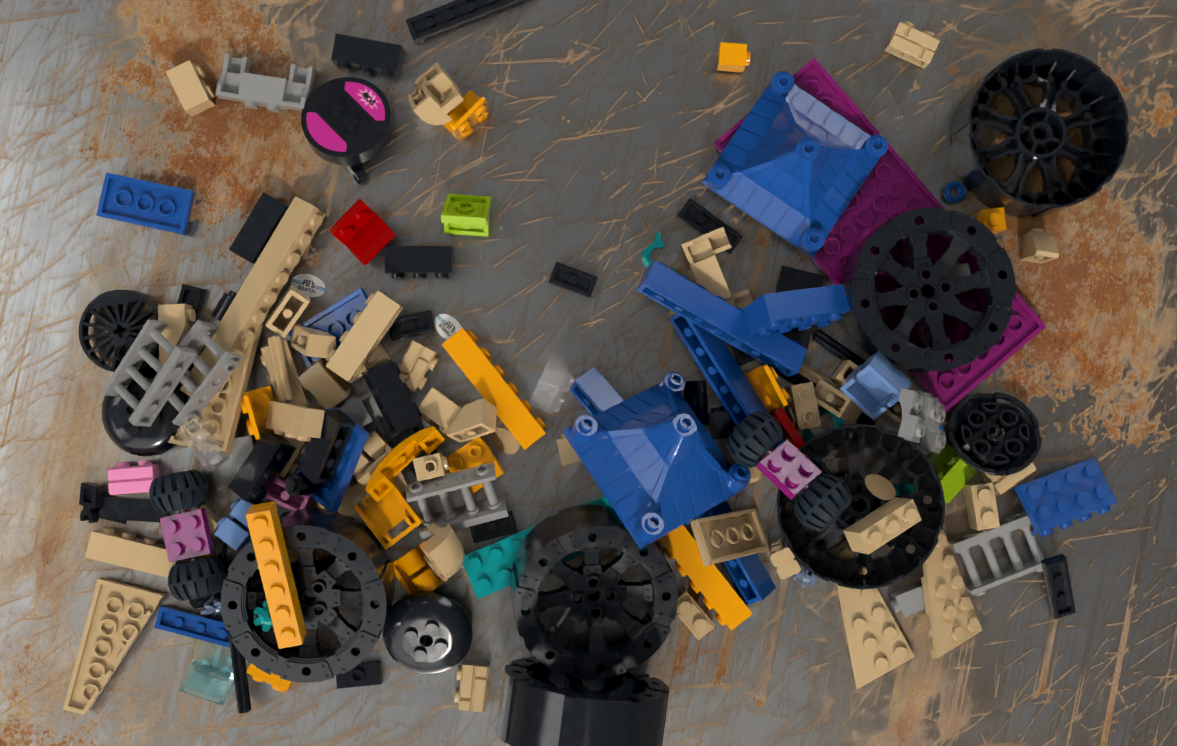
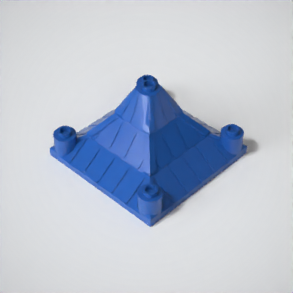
(794, 164)
(655, 461)

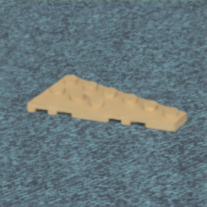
(225, 412)
(111, 628)

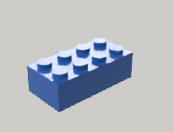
(796, 309)

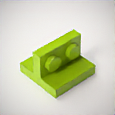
(466, 215)
(951, 471)

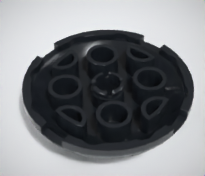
(1006, 418)
(143, 439)
(433, 616)

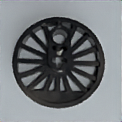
(117, 323)

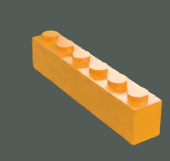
(493, 387)
(276, 574)
(707, 579)

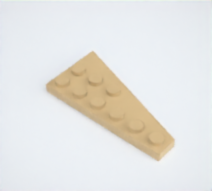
(947, 601)
(869, 629)

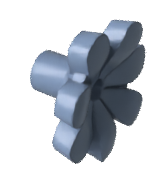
(805, 578)
(212, 607)

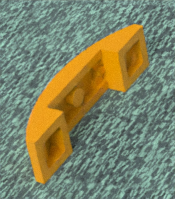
(399, 458)

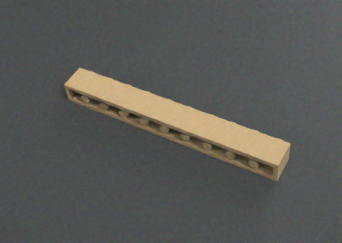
(262, 285)

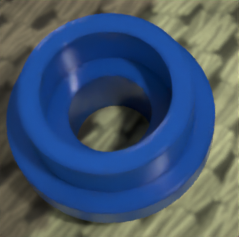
(961, 192)

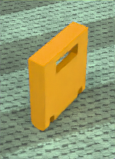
(388, 513)

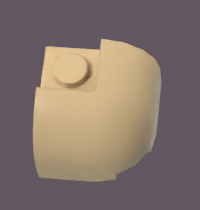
(435, 96)
(443, 551)

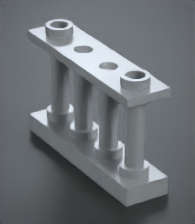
(197, 338)
(165, 381)
(464, 516)
(963, 546)

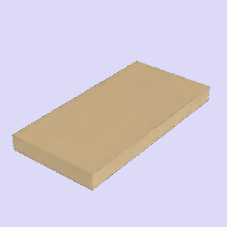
(729, 536)

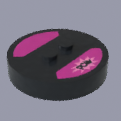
(347, 121)

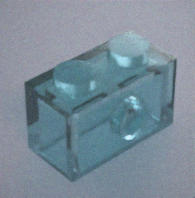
(207, 681)

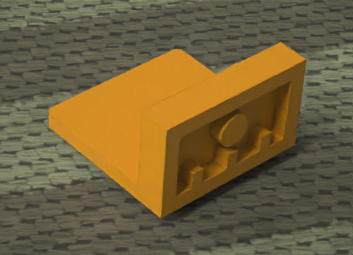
(467, 115)
(765, 385)
(256, 405)

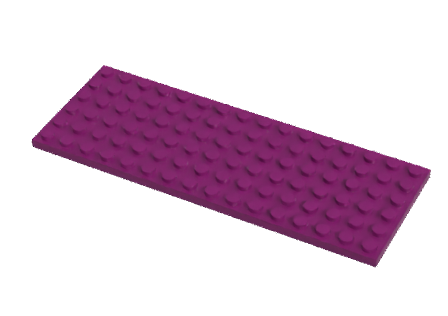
(884, 195)

